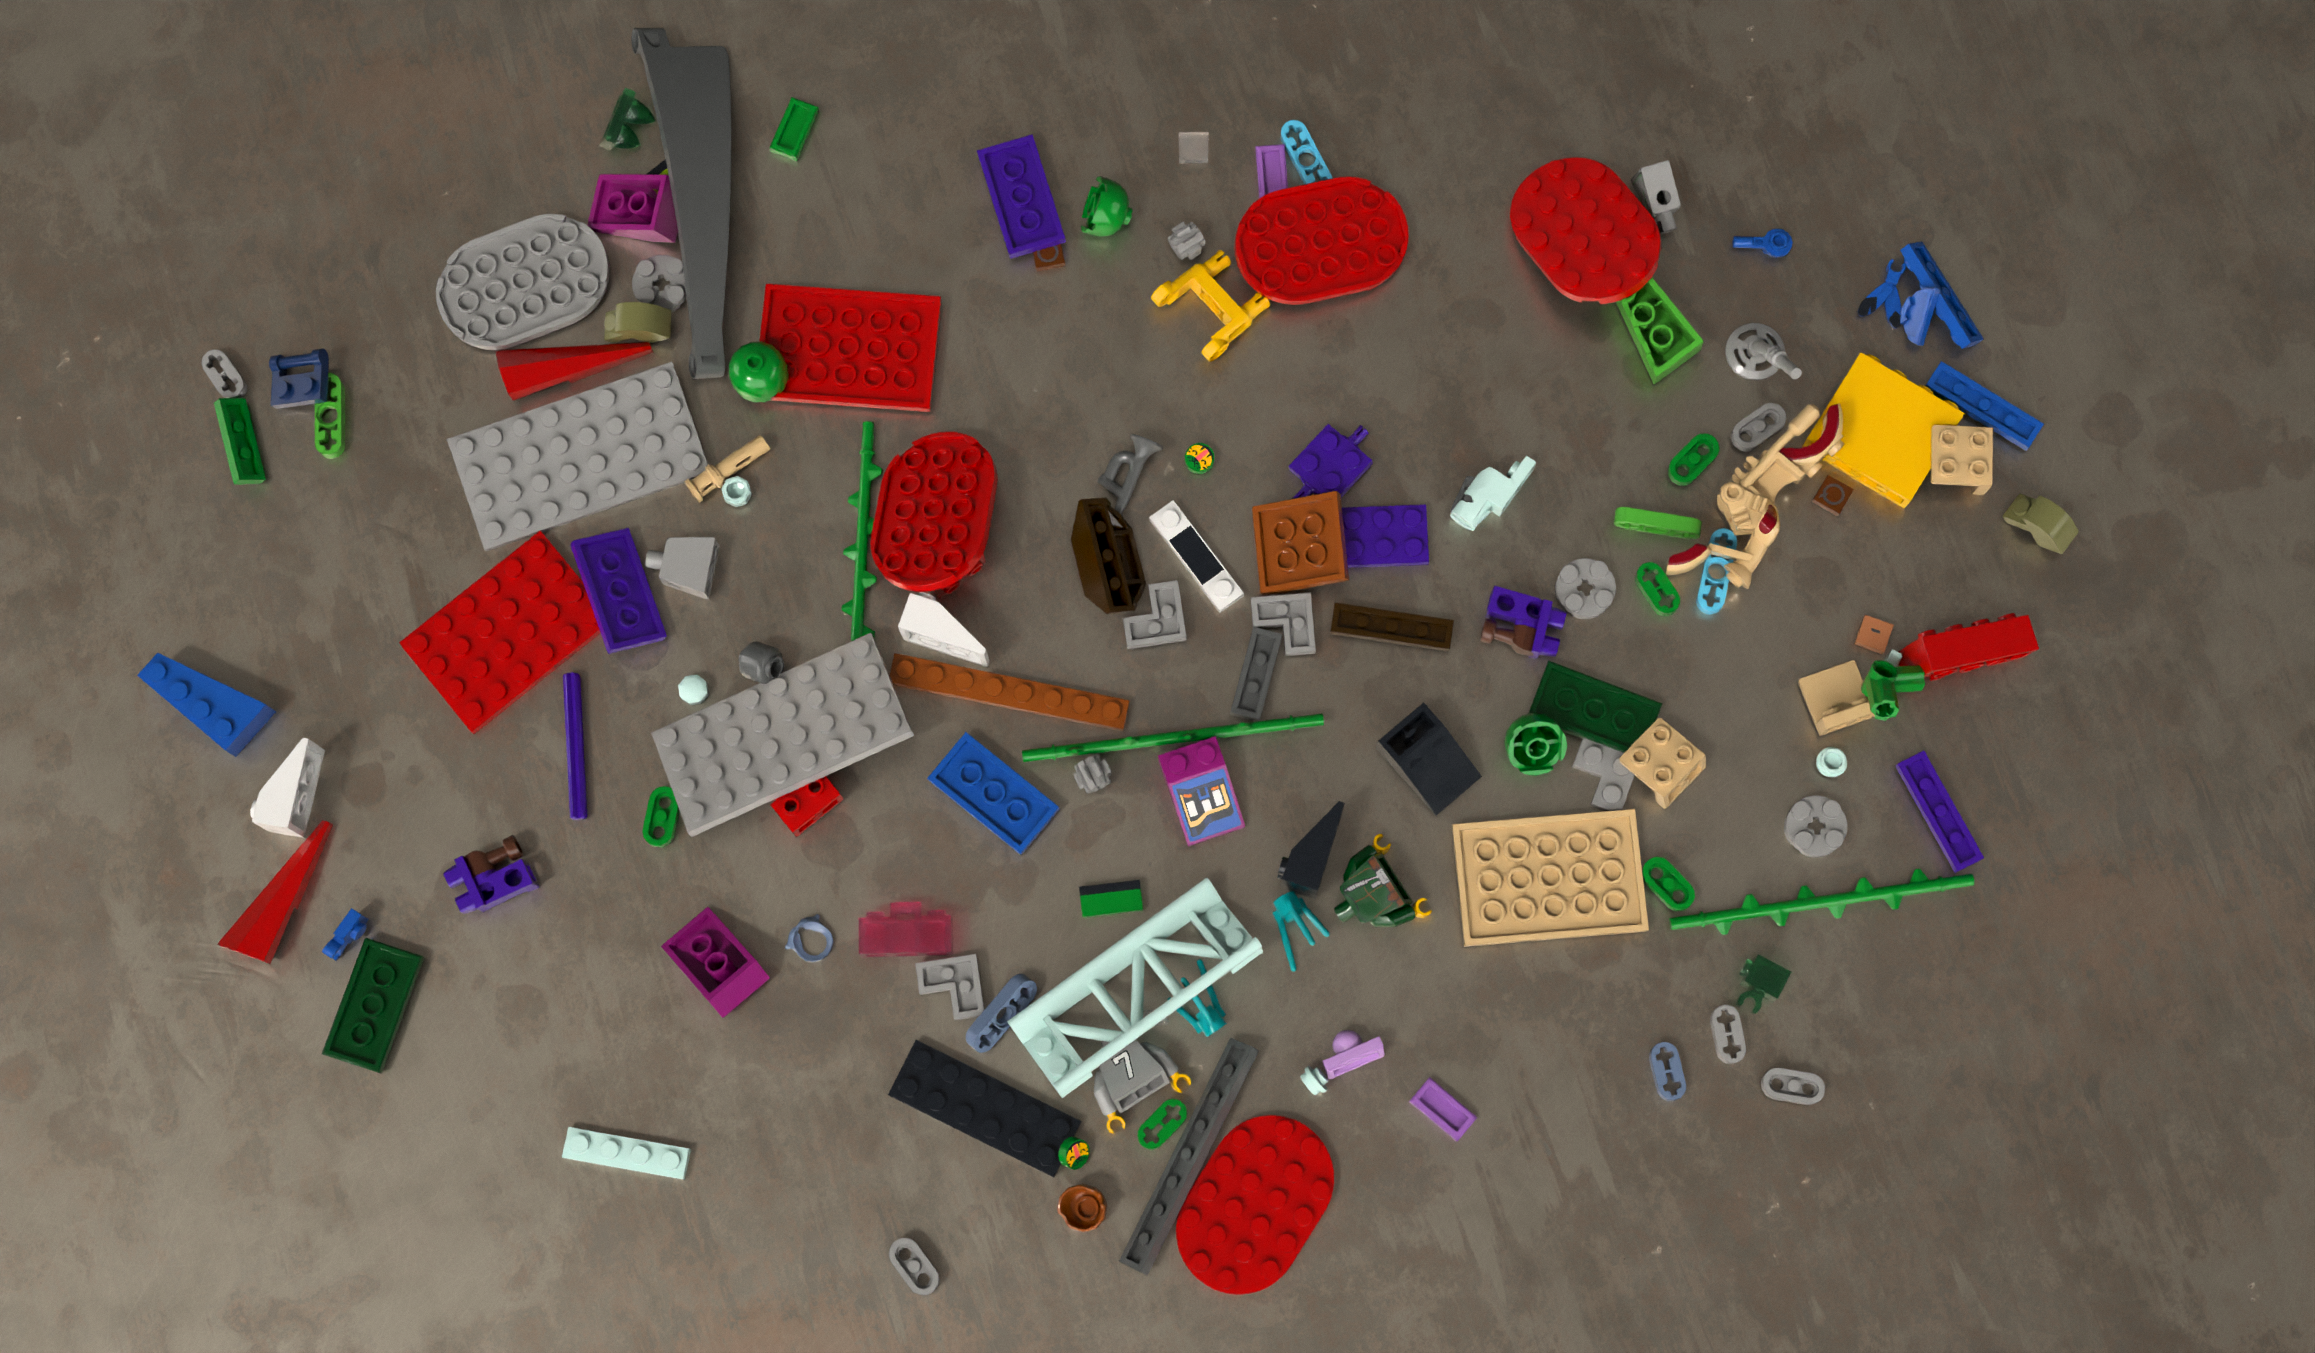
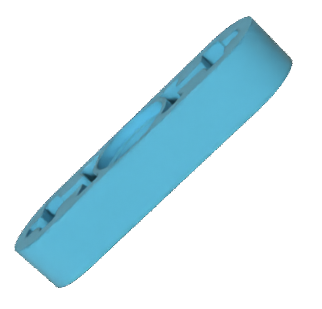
(1304, 137)
(1720, 594)

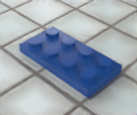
(993, 793)

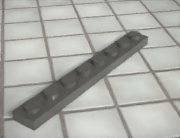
(1188, 1156)

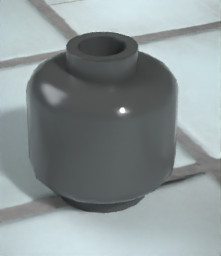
(760, 662)

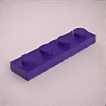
(1939, 811)

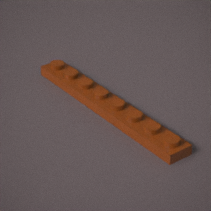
(1009, 692)

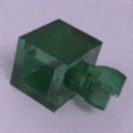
(1763, 980)

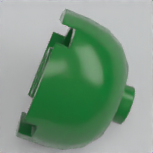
(1106, 208)
(758, 371)
(1535, 743)

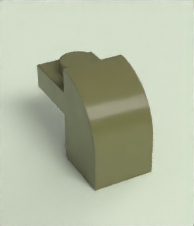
(637, 321)
(2044, 519)

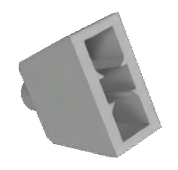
(686, 564)

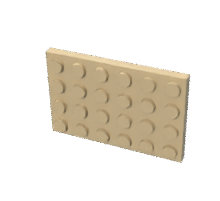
(1549, 877)

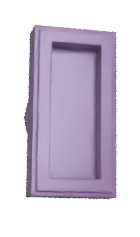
(1351, 1053)

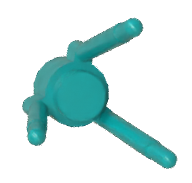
(1291, 909)
(1208, 1018)

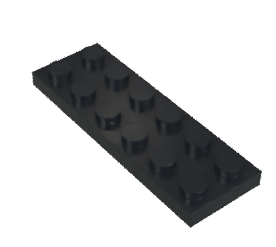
(983, 1108)

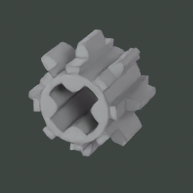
(1186, 240)
(1092, 774)

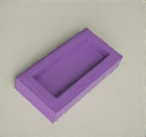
(1271, 168)
(1443, 1109)

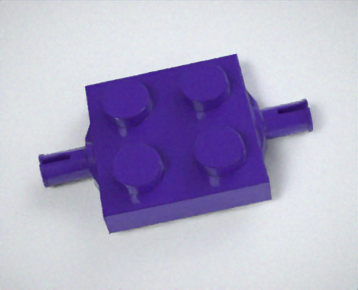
(1331, 462)

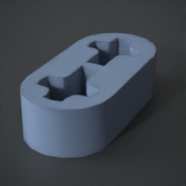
(1675, 1070)

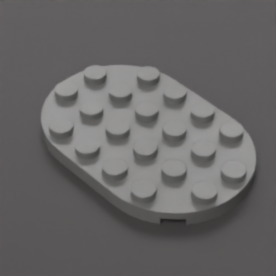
(522, 282)

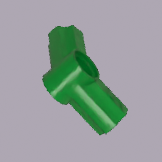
(1885, 681)

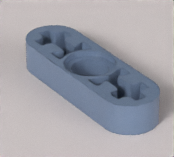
(1010, 992)

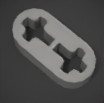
(230, 372)
(1735, 1033)

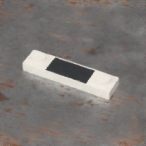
(1196, 556)

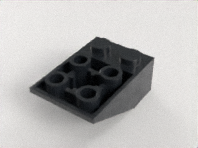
(1428, 759)

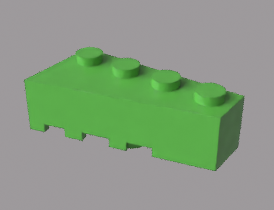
(1659, 330)

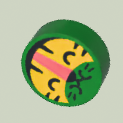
(1199, 458)
(1073, 1153)

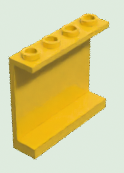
(1886, 428)

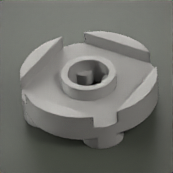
(650, 271)
(1595, 574)
(1826, 812)

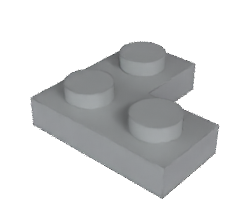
(1293, 614)
(1165, 622)
(1614, 777)
(957, 975)

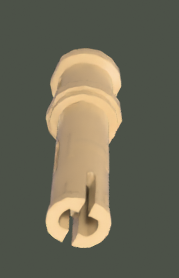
(716, 475)

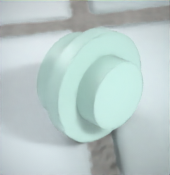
(1831, 762)
(1314, 1080)

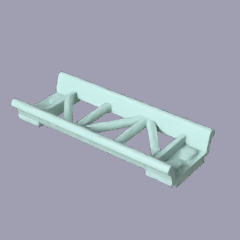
(1046, 1037)

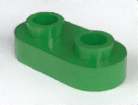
(1692, 460)
(660, 817)
(1668, 883)

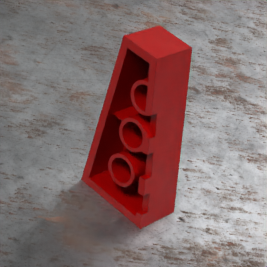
(1971, 646)

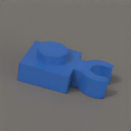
(350, 929)

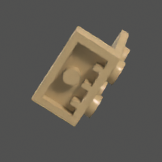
(1962, 456)
(1835, 697)
(1664, 761)

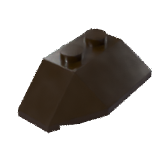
(1107, 557)

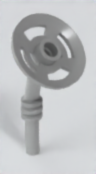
(1758, 353)

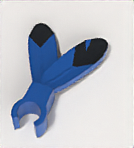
(1887, 294)

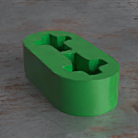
(1663, 585)
(1156, 1119)

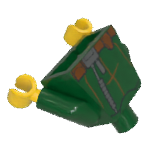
(1375, 891)

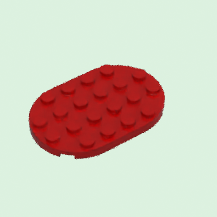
(1585, 230)
(1321, 240)
(934, 512)
(1255, 1204)

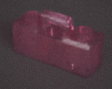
(906, 938)

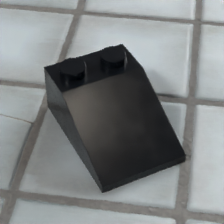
(1309, 858)

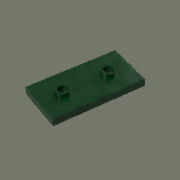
(1593, 707)
(373, 1005)

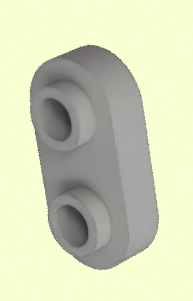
(1757, 427)
(1792, 1084)
(914, 1266)

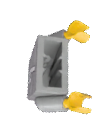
(1132, 1077)

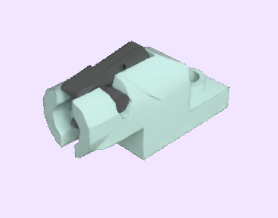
(1489, 493)

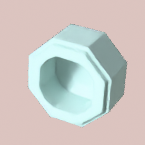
(736, 491)
(693, 689)

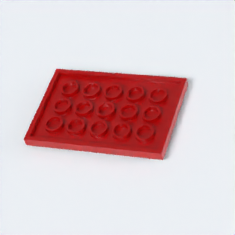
(854, 345)
(504, 632)

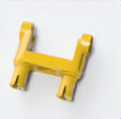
(1201, 281)

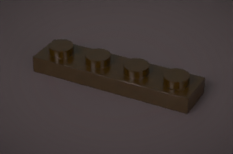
(1392, 627)

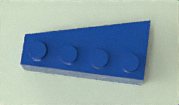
(213, 707)

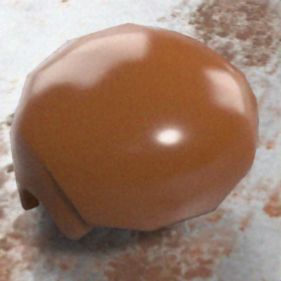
(1082, 1207)

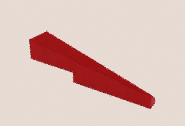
(540, 368)
(265, 920)

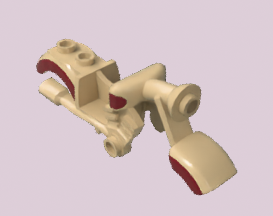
(1751, 495)

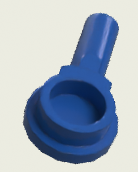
(1775, 243)

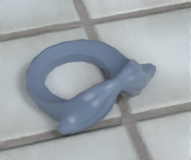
(795, 943)

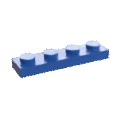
(1948, 305)
(1984, 406)

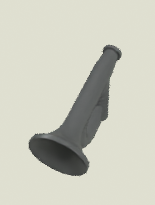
(1143, 449)

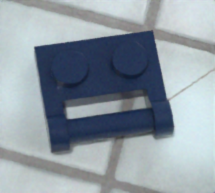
(303, 387)

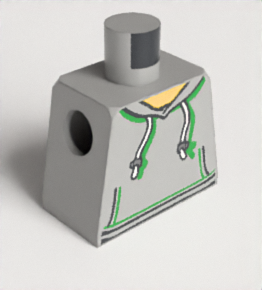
(1654, 184)

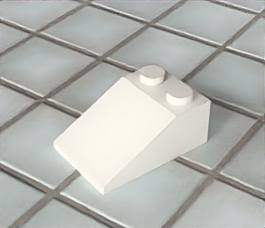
(933, 627)
(288, 795)

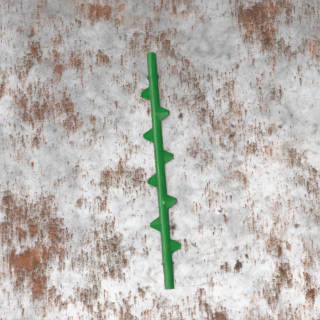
(859, 550)
(1172, 737)
(1834, 902)

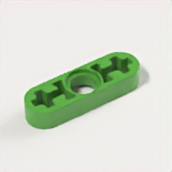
(338, 436)
(1657, 523)

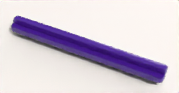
(575, 746)

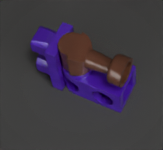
(1530, 622)
(486, 884)

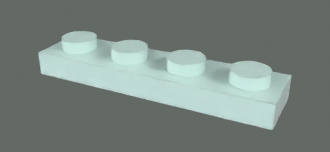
(626, 1153)

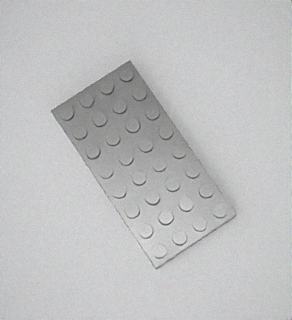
(578, 456)
(781, 734)

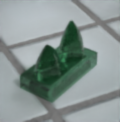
(629, 110)

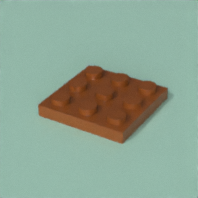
(1300, 543)

